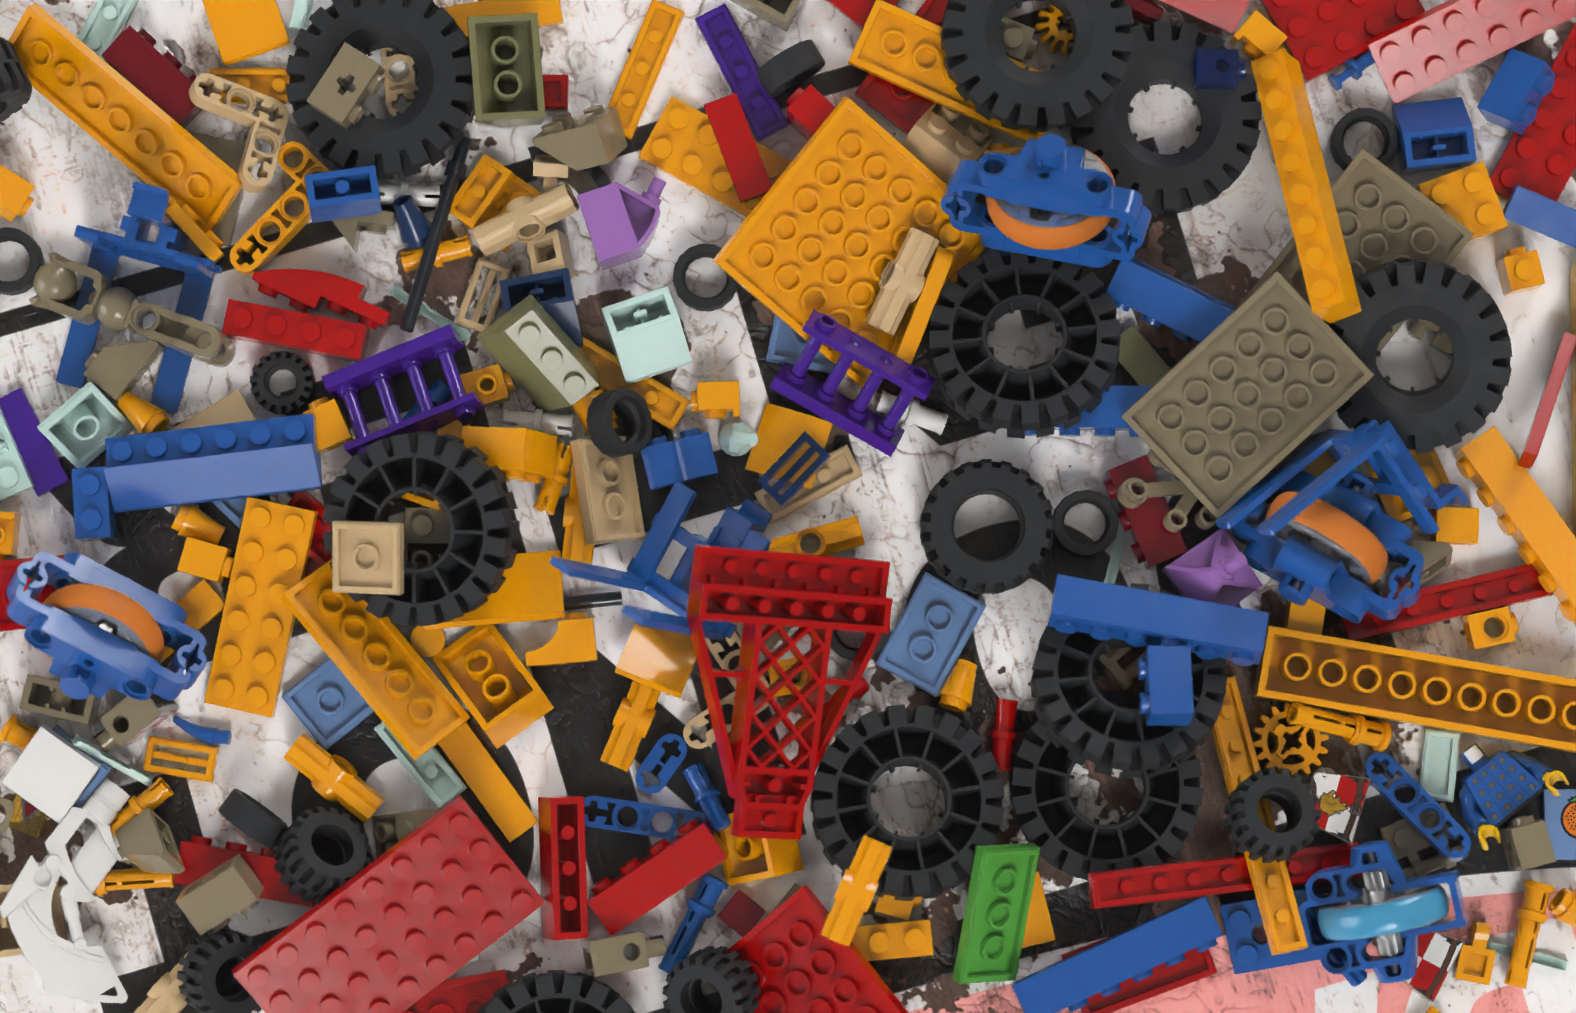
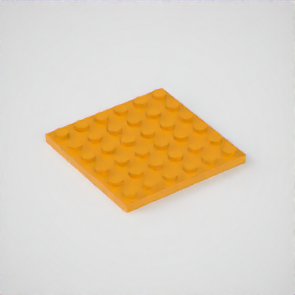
(837, 225)

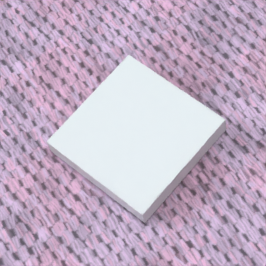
(51, 773)

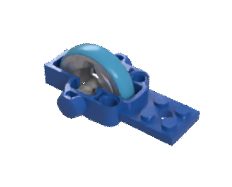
(1355, 917)

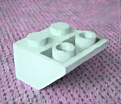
(646, 335)

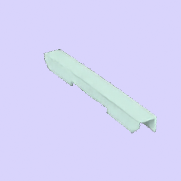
(430, 314)
(1115, 560)
(131, 770)

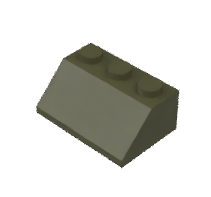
(506, 69)
(540, 356)

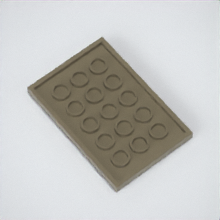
(1380, 223)
(1247, 395)

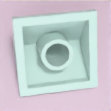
(83, 424)

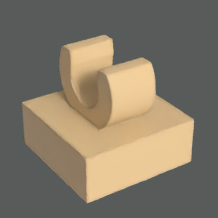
(550, 169)

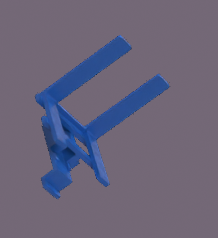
(146, 209)
(1385, 453)
(733, 530)

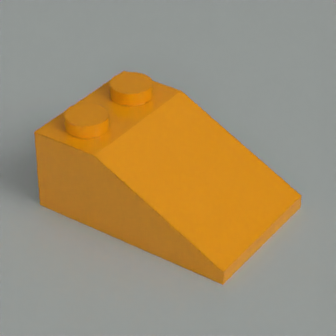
(492, 683)

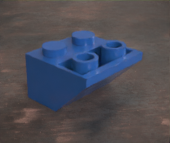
(1434, 135)

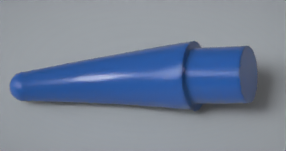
(205, 734)

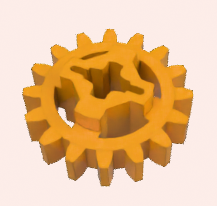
(1277, 755)

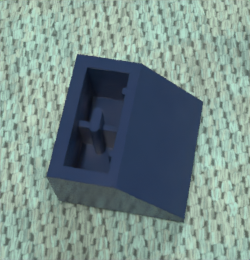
(554, 294)

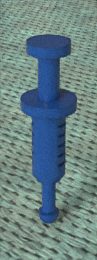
(1353, 69)

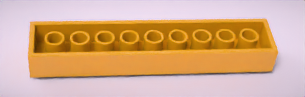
(1417, 688)

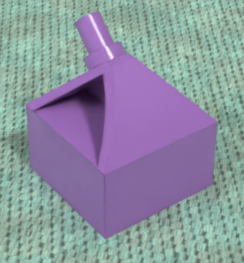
(621, 220)
(1213, 572)

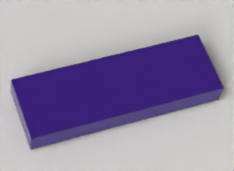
(36, 450)

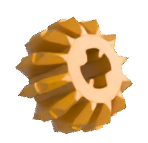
(1050, 26)

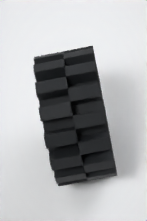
(282, 361)

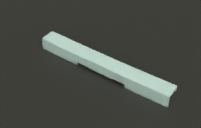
(1538, 958)

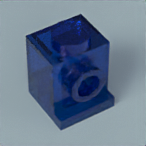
(1209, 78)

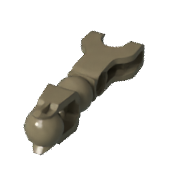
(121, 309)

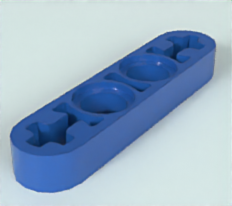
(1420, 804)
(645, 815)

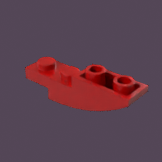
(310, 288)

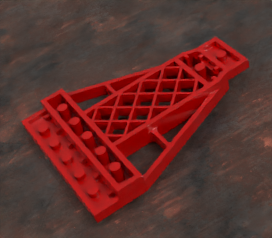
(781, 591)

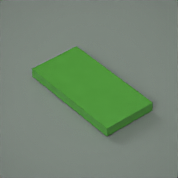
(996, 913)

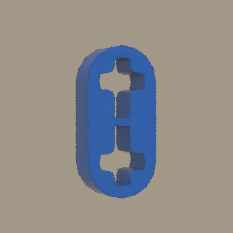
(654, 758)

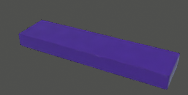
(740, 72)

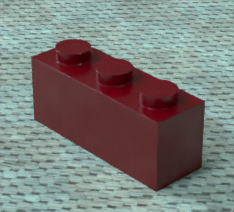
(153, 74)
(1151, 539)

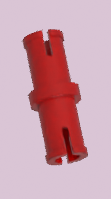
(1004, 732)

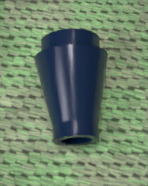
(411, 222)

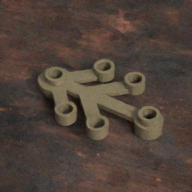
(1160, 489)

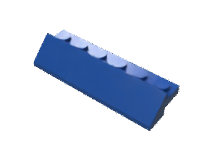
(213, 463)

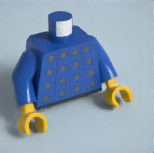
(1500, 788)

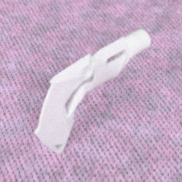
(68, 966)

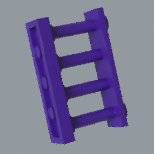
(410, 359)
(839, 409)

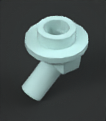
(737, 439)

